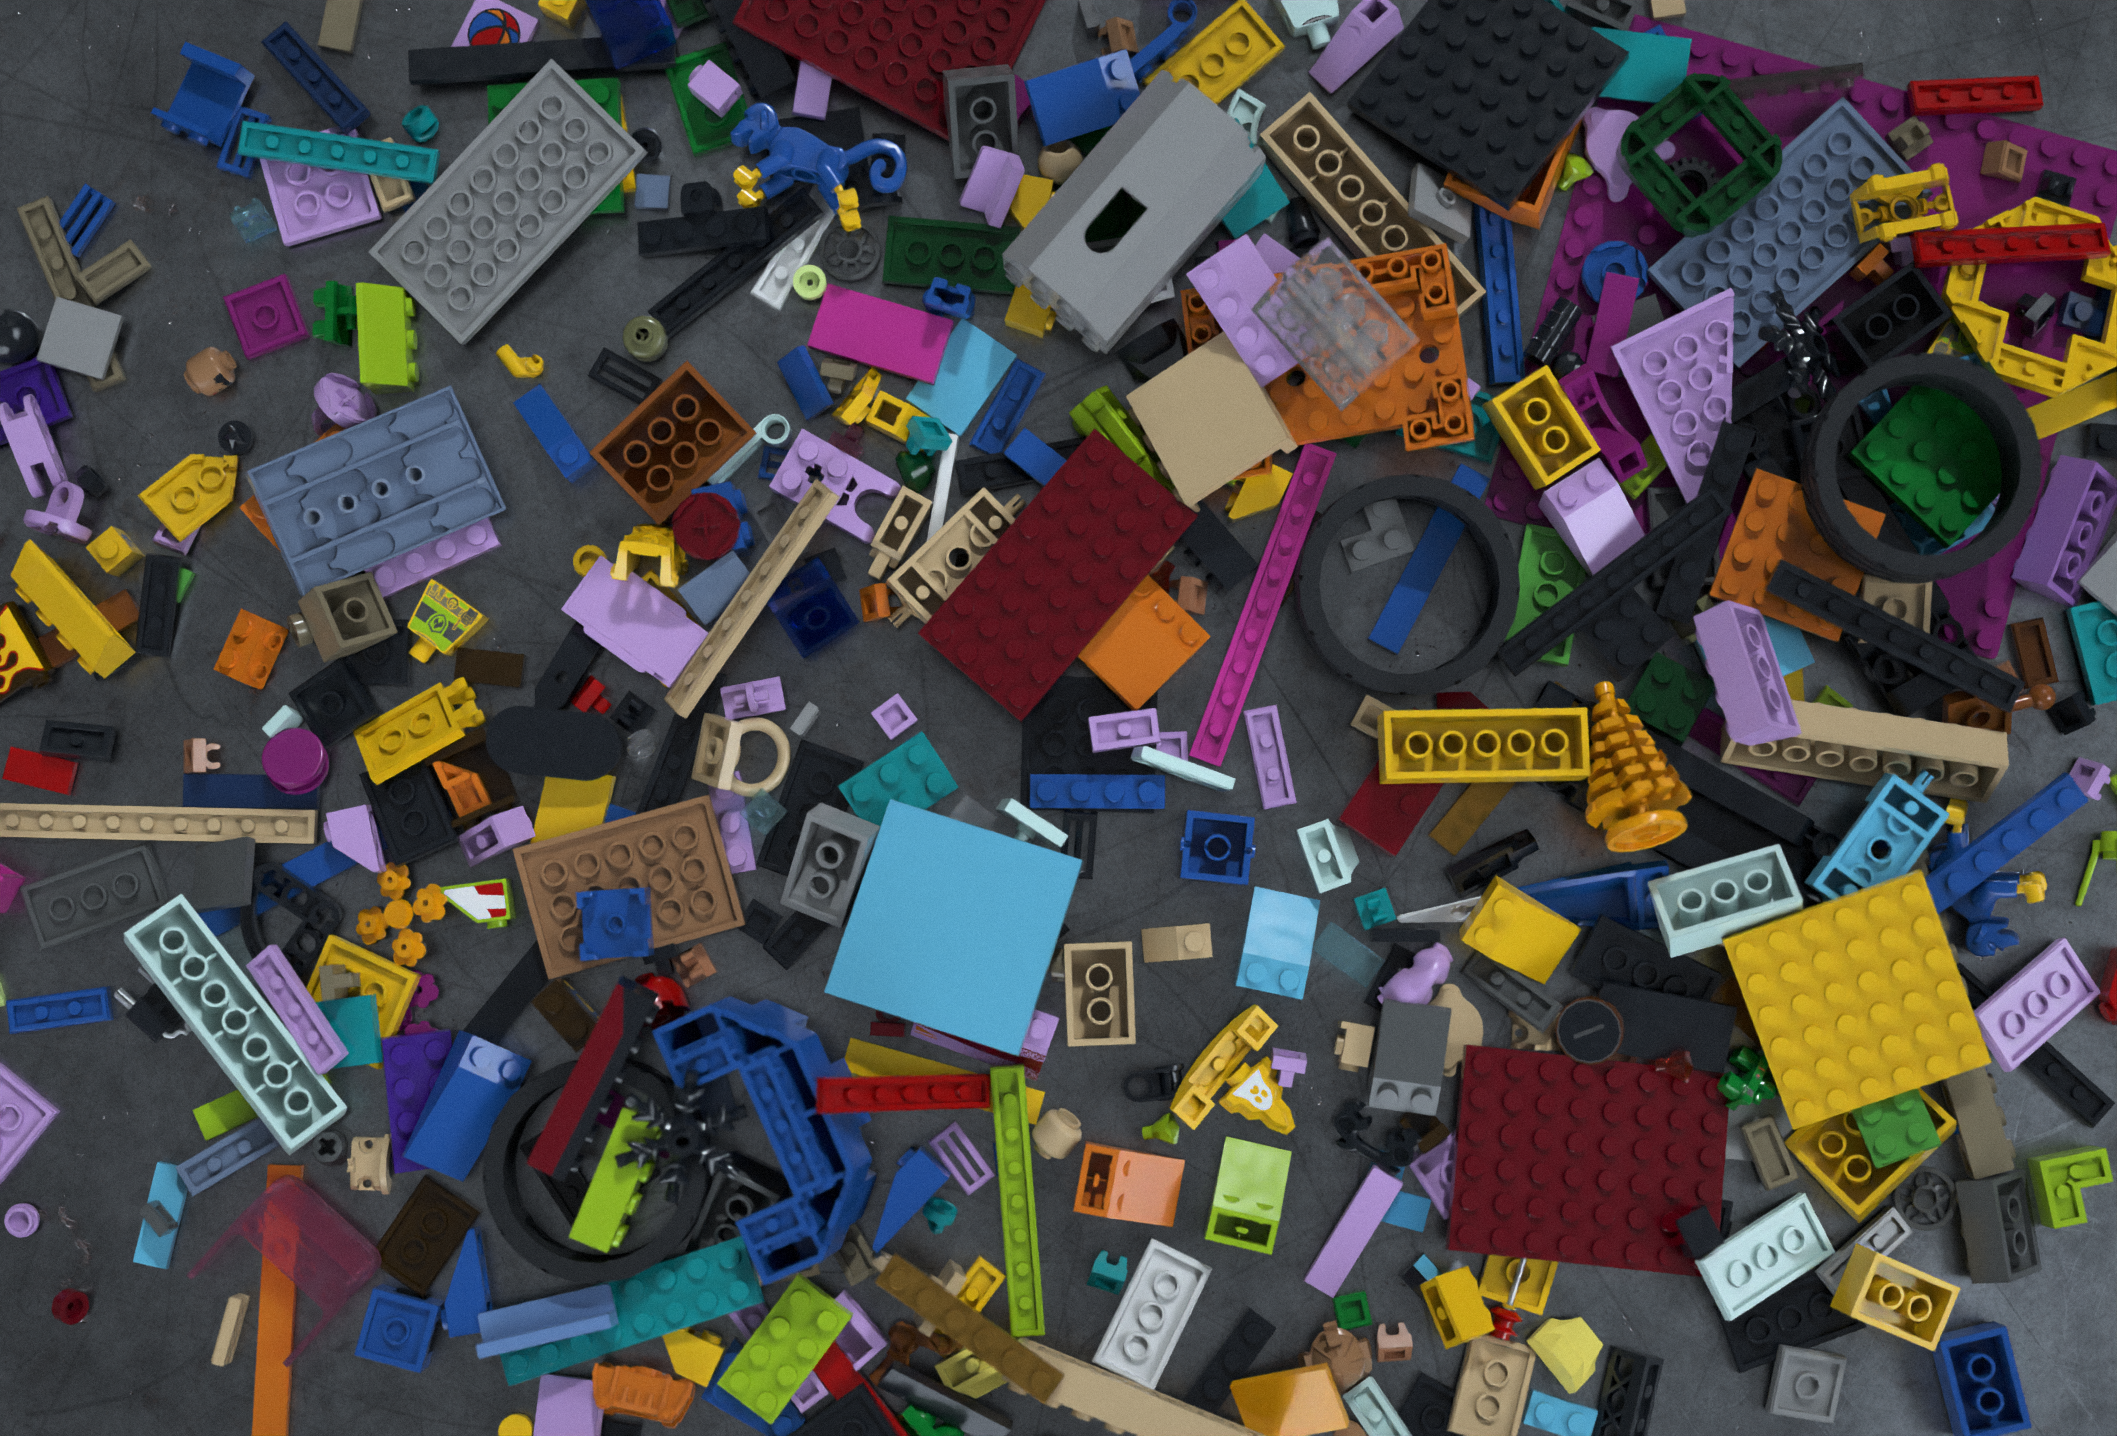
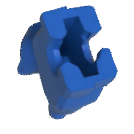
(949, 300)

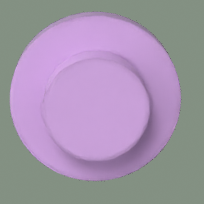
(22, 1220)

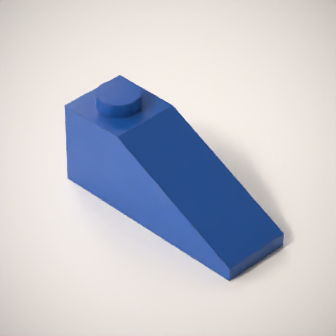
(555, 433)
(469, 1288)

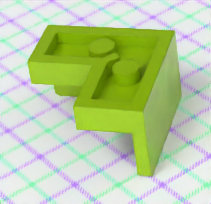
(2059, 1179)

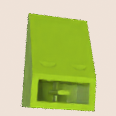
(1248, 1195)

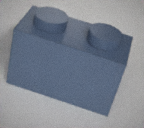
(715, 588)

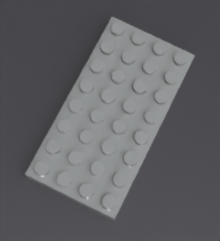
(508, 202)

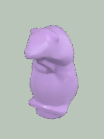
(1415, 984)

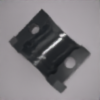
(867, 194)

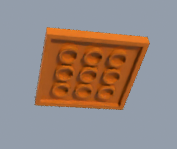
(1777, 527)

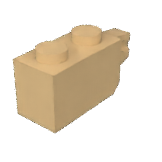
(898, 531)

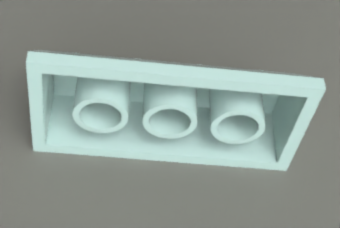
(1723, 899)

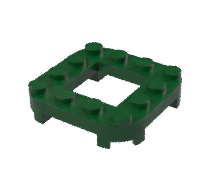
(1733, 121)

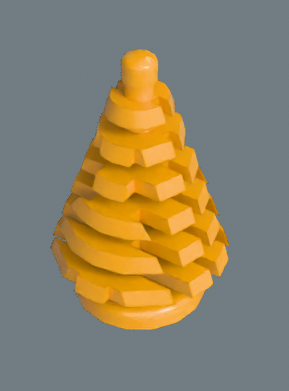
(1632, 786)

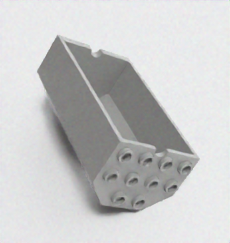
(1174, 158)

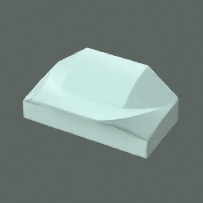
(1328, 854)

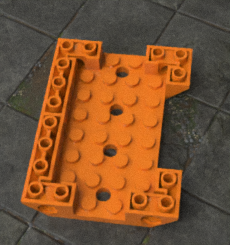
(1418, 396)

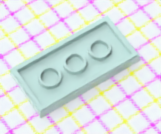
(1765, 1256)

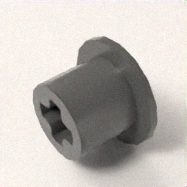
(333, 1145)

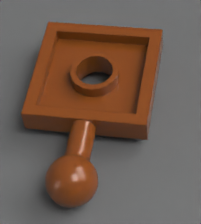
(1961, 707)

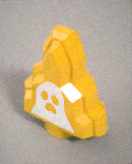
(1257, 1096)

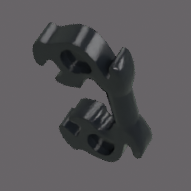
(1402, 1150)

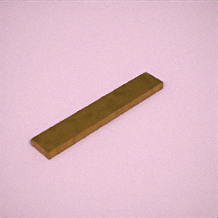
(1470, 812)

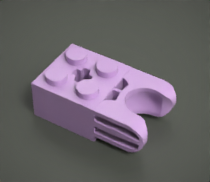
(841, 473)

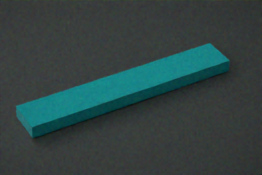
(339, 152)

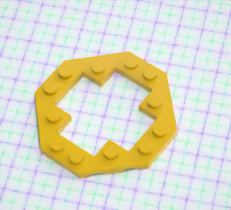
(1986, 325)

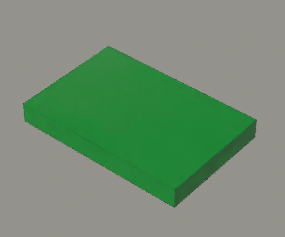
(703, 126)

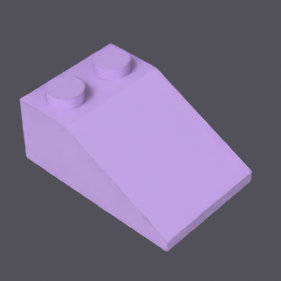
(1591, 516)

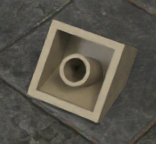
(347, 616)

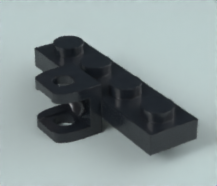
(703, 225)

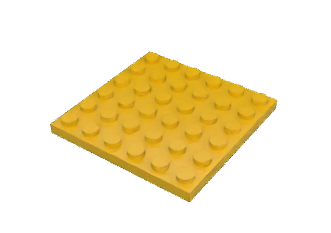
(1856, 999)

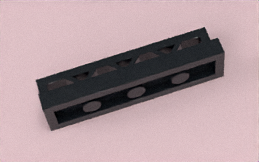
(1638, 1396)

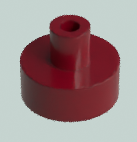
(70, 1306)

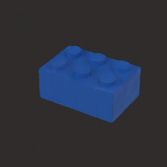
(1981, 1381)

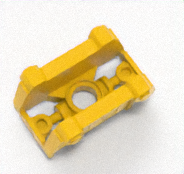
(1904, 189)
(651, 541)

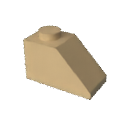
(1176, 943)

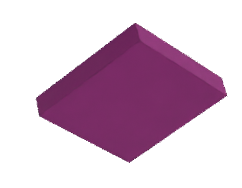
(266, 316)

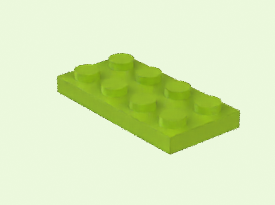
(785, 1348)

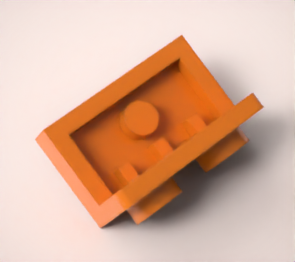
(251, 649)

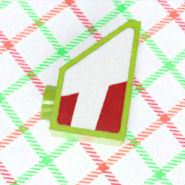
(484, 901)

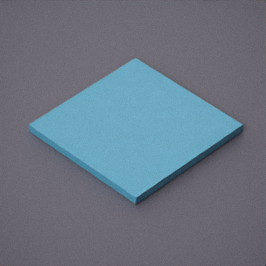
(954, 927)

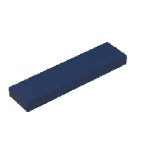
(316, 78)
(242, 792)

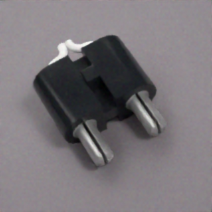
(152, 1012)

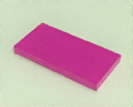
(880, 334)

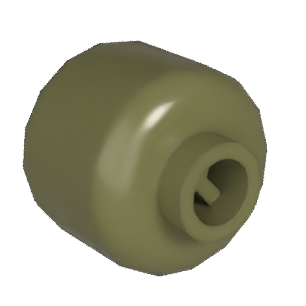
(642, 349)

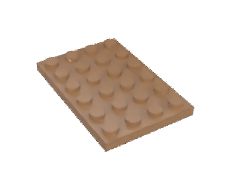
(666, 849)

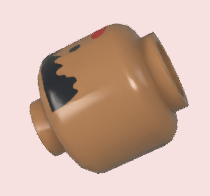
(210, 371)

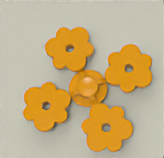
(400, 913)

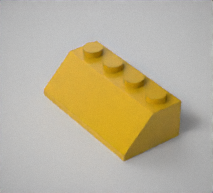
(69, 611)

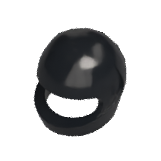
(17, 336)

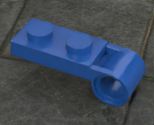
(1166, 43)

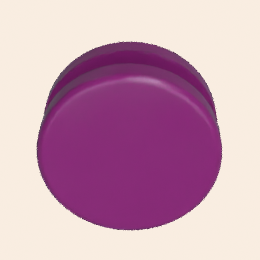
(295, 761)

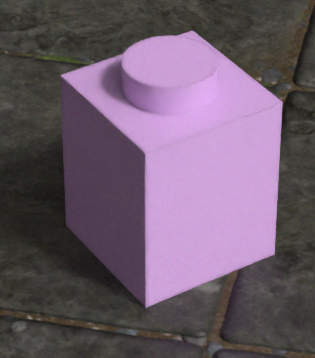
(714, 88)

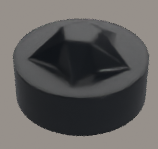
(650, 141)
(236, 437)

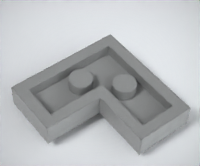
(1384, 541)

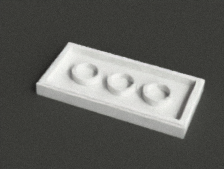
(1152, 1314)

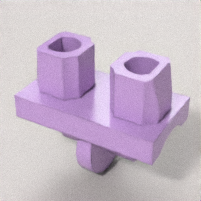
(753, 698)

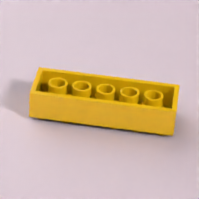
(1483, 745)

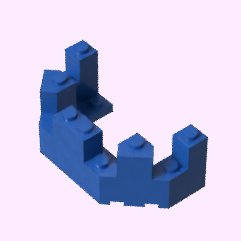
(817, 1151)

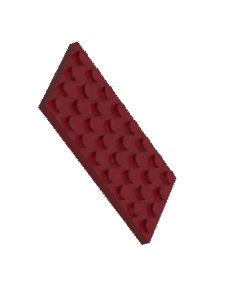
(1057, 575)

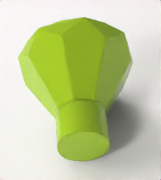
(1574, 170)
(1164, 1129)

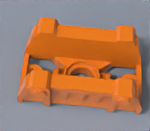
(641, 1393)

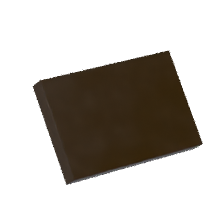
(425, 1235)

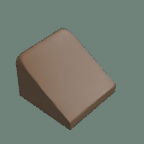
(2004, 161)

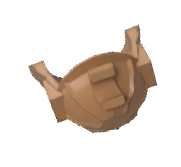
(1346, 1356)

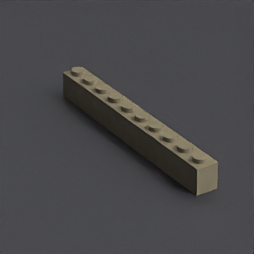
(1971, 1096)

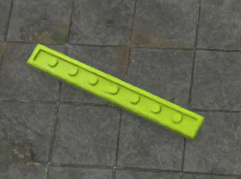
(1017, 1200)

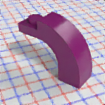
(1619, 449)

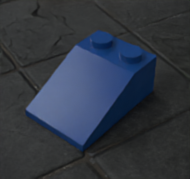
(1082, 96)
(912, 1186)

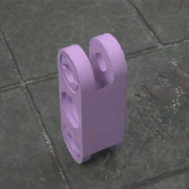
(32, 445)

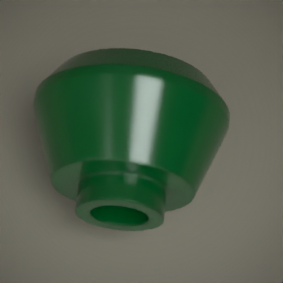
(915, 470)

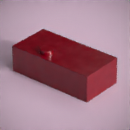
(1386, 812)

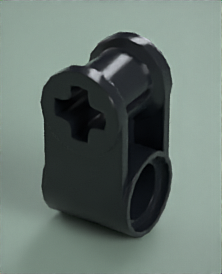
(1156, 1081)

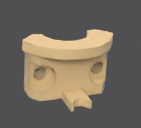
(1532, 1038)
(370, 1164)

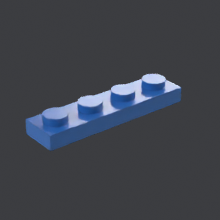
(1097, 791)

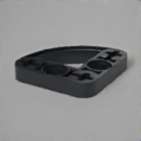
(306, 912)

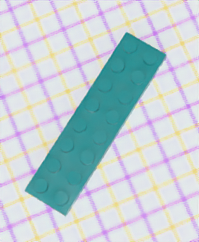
(653, 1305)

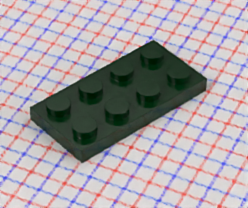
(949, 250)

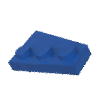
(785, 1423)

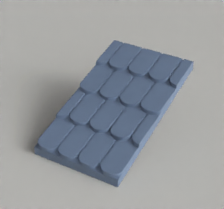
(375, 490)

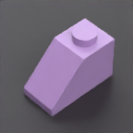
(357, 836)
(496, 836)

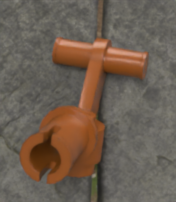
(906, 1340)

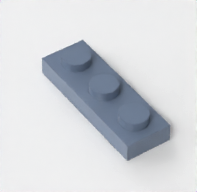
(227, 1156)

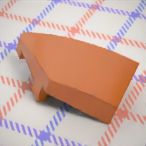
(463, 787)

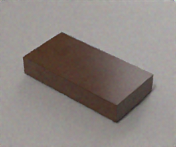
(2033, 652)

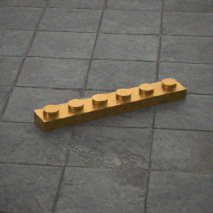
(969, 1328)

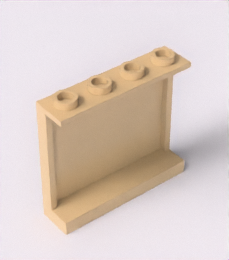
(1208, 420)

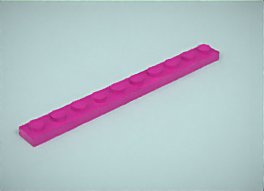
(1262, 604)

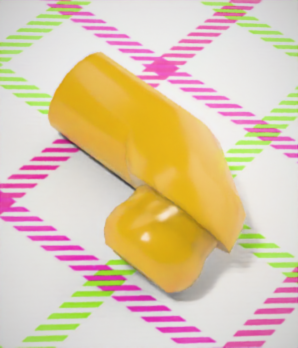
(520, 366)

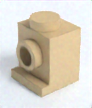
(1353, 1045)

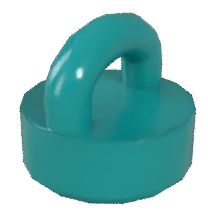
(418, 121)
(939, 1214)

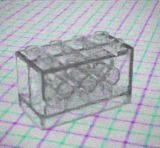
(1334, 324)

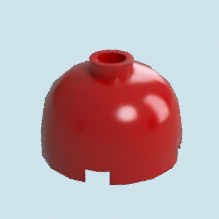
(670, 999)

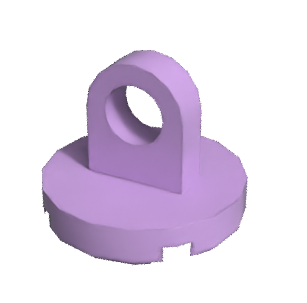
(341, 402)
(61, 515)

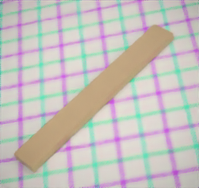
(751, 598)

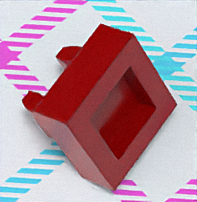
(589, 695)

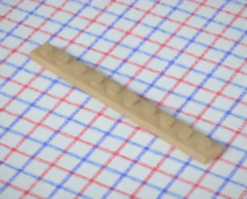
(157, 823)

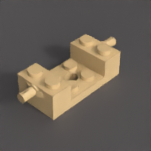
(929, 576)

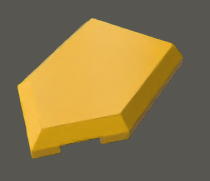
(192, 492)

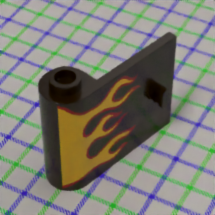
(21, 655)

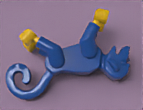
(806, 158)
(1985, 930)

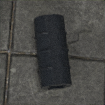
(1553, 332)

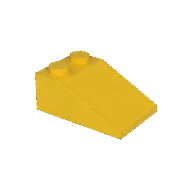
(1518, 931)

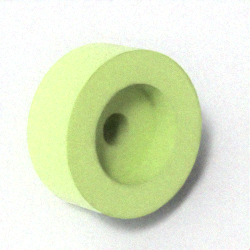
(806, 275)

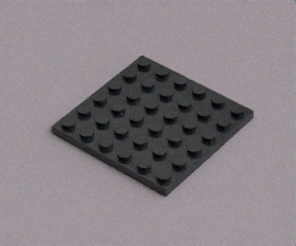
(1488, 88)

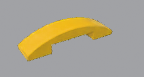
(1218, 1061)

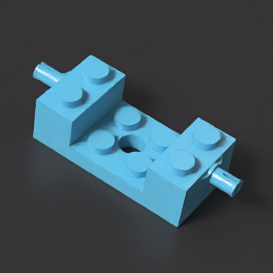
(1897, 816)

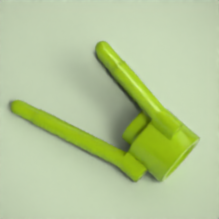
(2107, 846)

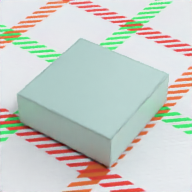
(282, 720)

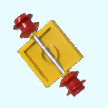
(1517, 1284)

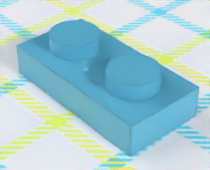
(1558, 1415)

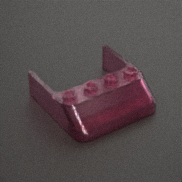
(308, 1245)

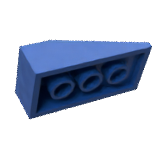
(464, 1105)

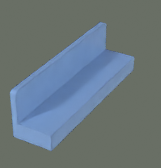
(546, 1320)

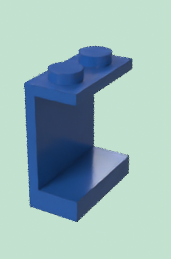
(206, 97)

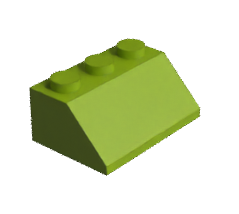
(386, 338)

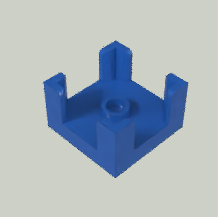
(616, 923)
(398, 1329)

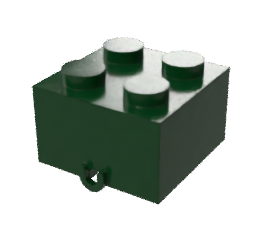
(1670, 698)

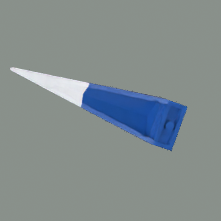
(1613, 891)

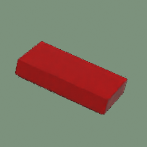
(40, 771)

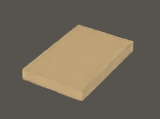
(1491, 1388)

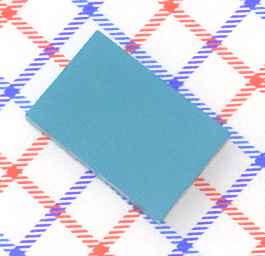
(965, 379)

